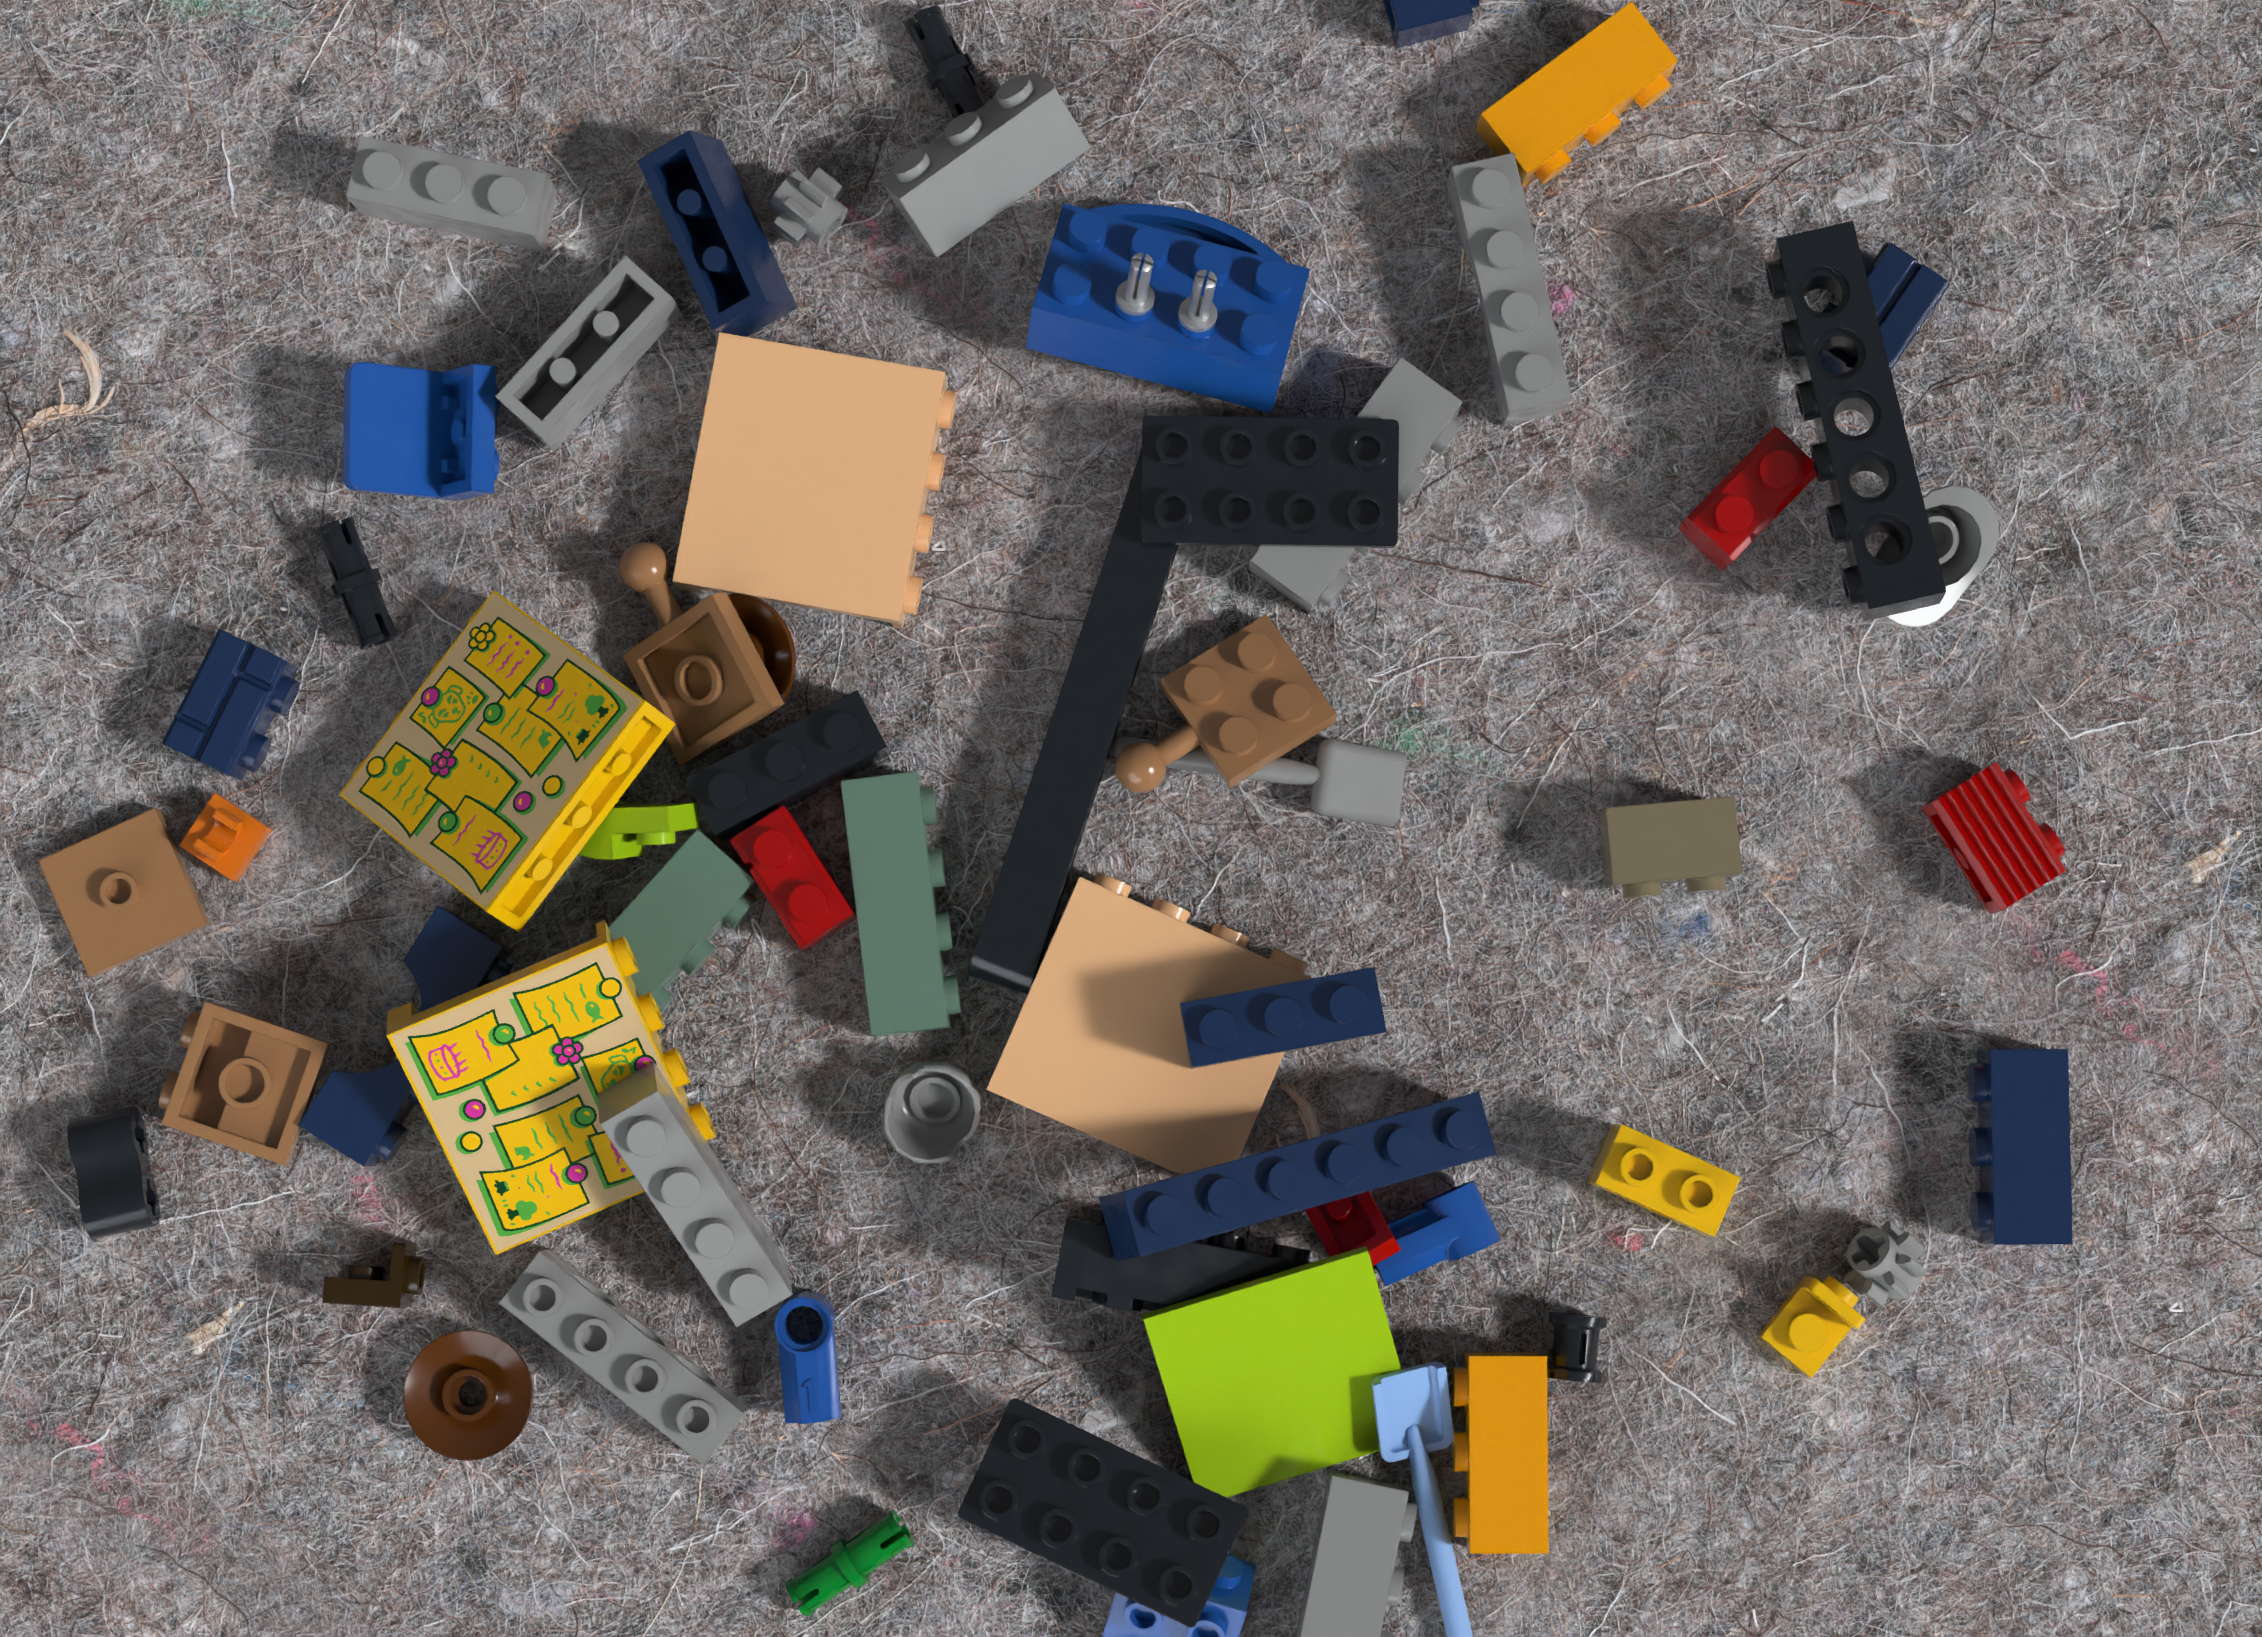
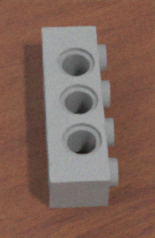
(625, 1355)

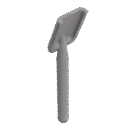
(1347, 781)

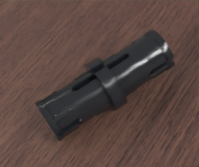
(946, 64)
(356, 583)

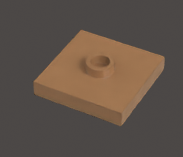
(124, 892)

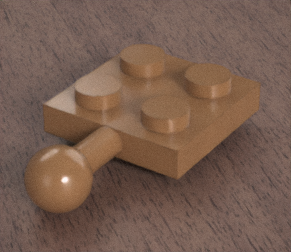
(698, 664)
(1239, 703)

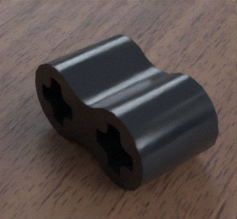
(113, 1172)

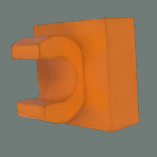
(225, 837)

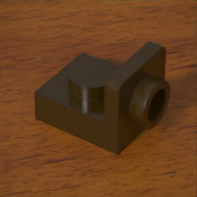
(366, 1286)

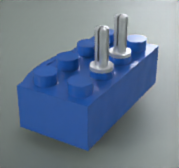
(1168, 301)

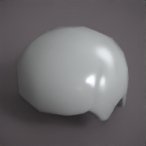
(930, 1111)

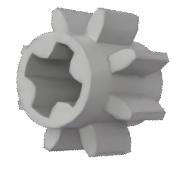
(808, 207)
(1884, 1263)

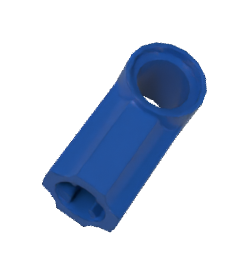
(1445, 1228)
(809, 1364)

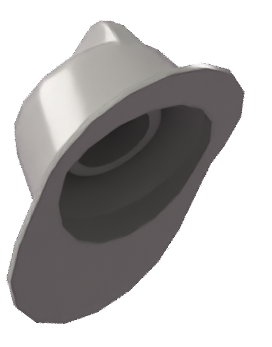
(1964, 539)

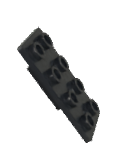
(1269, 481)
(1102, 1512)

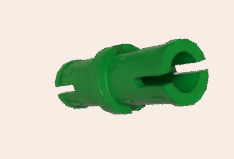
(849, 1563)

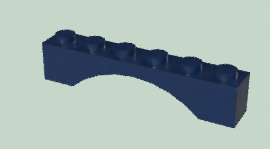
(1296, 1176)

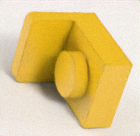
(1812, 1323)

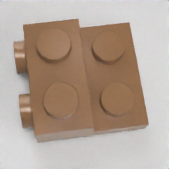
(243, 1082)

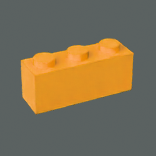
(1579, 95)
(1502, 1452)

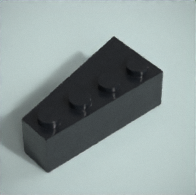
(1162, 1278)

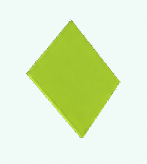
(1275, 1372)

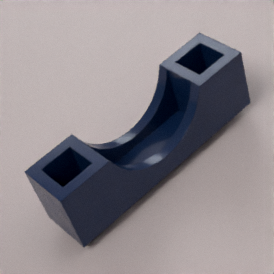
(366, 1110)

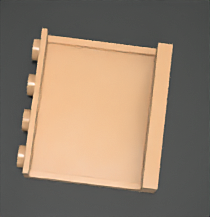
(814, 479)
(1108, 1037)

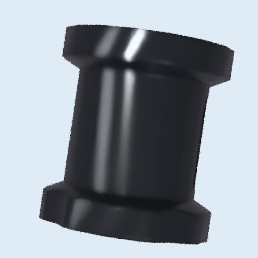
(1575, 1347)

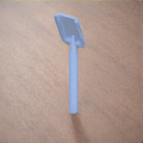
(1410, 1423)

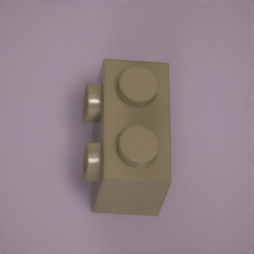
(1670, 845)

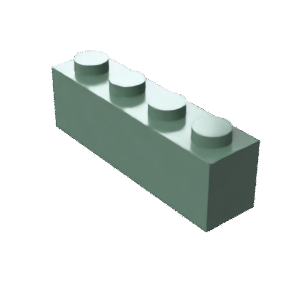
(897, 904)
(682, 912)

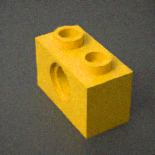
(1663, 1180)

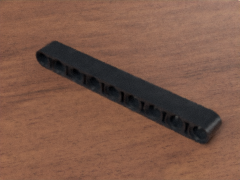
(1074, 753)

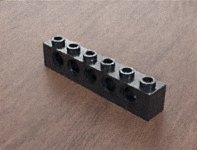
(1833, 261)

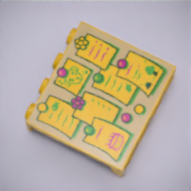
(506, 761)
(517, 1084)

